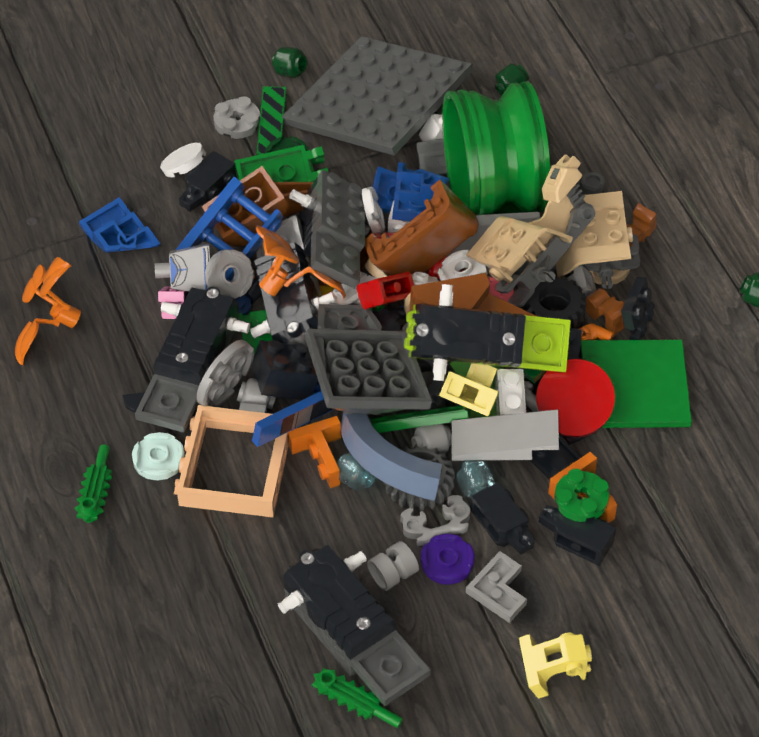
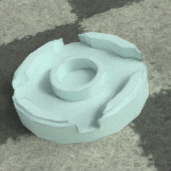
(157, 456)

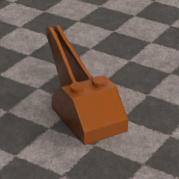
(265, 194)
(468, 292)

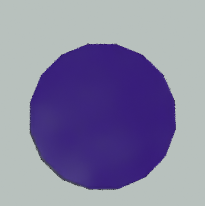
(447, 559)

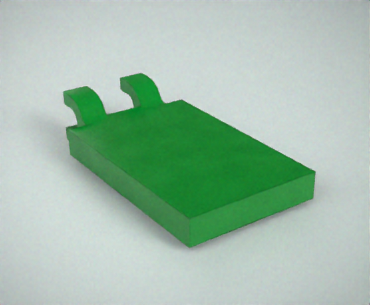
(284, 165)

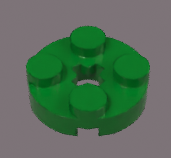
(581, 482)

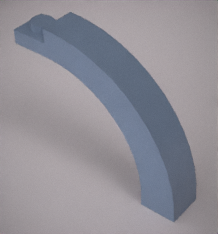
(387, 461)

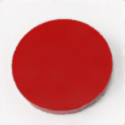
(580, 395)

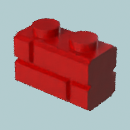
(385, 290)

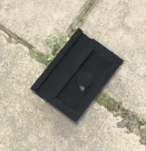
(554, 461)

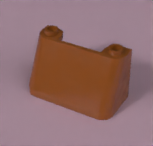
(426, 237)

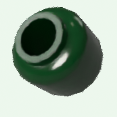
(289, 62)
(508, 75)
(750, 289)

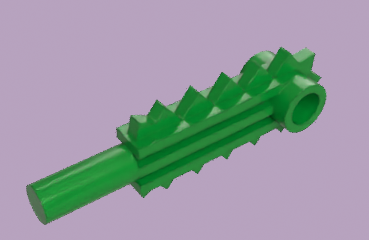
(94, 487)
(355, 698)

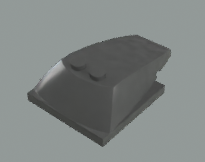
(363, 366)

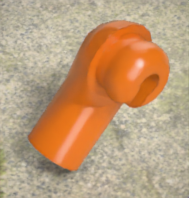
(595, 332)

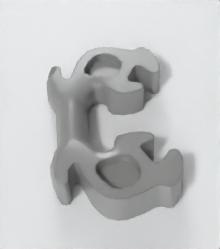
(415, 525)

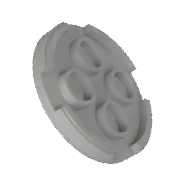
(225, 374)

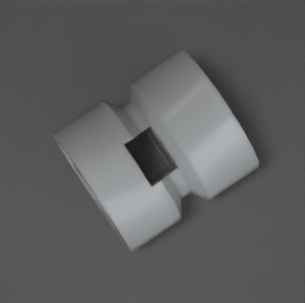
(390, 567)

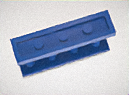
(219, 213)

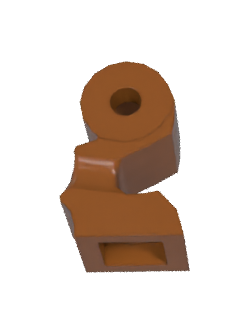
(642, 223)
(599, 304)

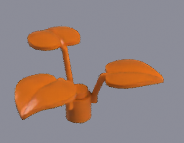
(276, 276)
(60, 310)

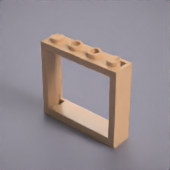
(222, 501)

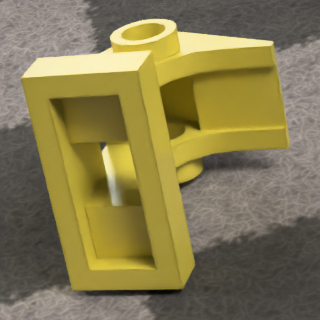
(473, 390)
(539, 670)

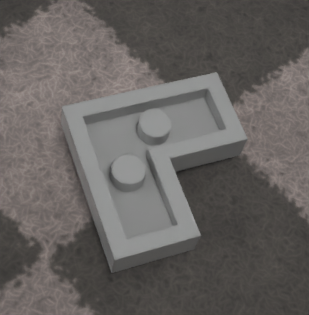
(492, 587)

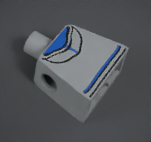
(185, 267)

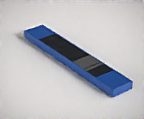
(289, 419)

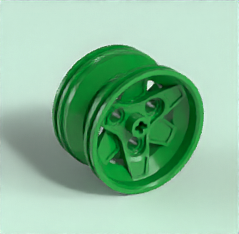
(496, 149)

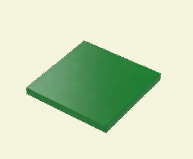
(646, 381)

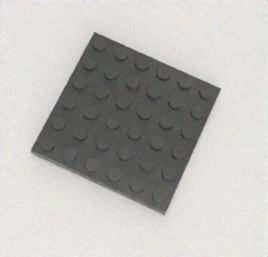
(377, 95)

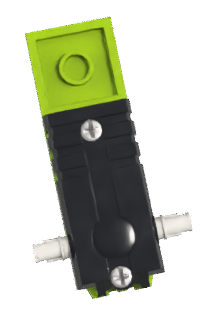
(484, 337)

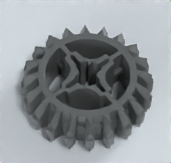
(445, 485)

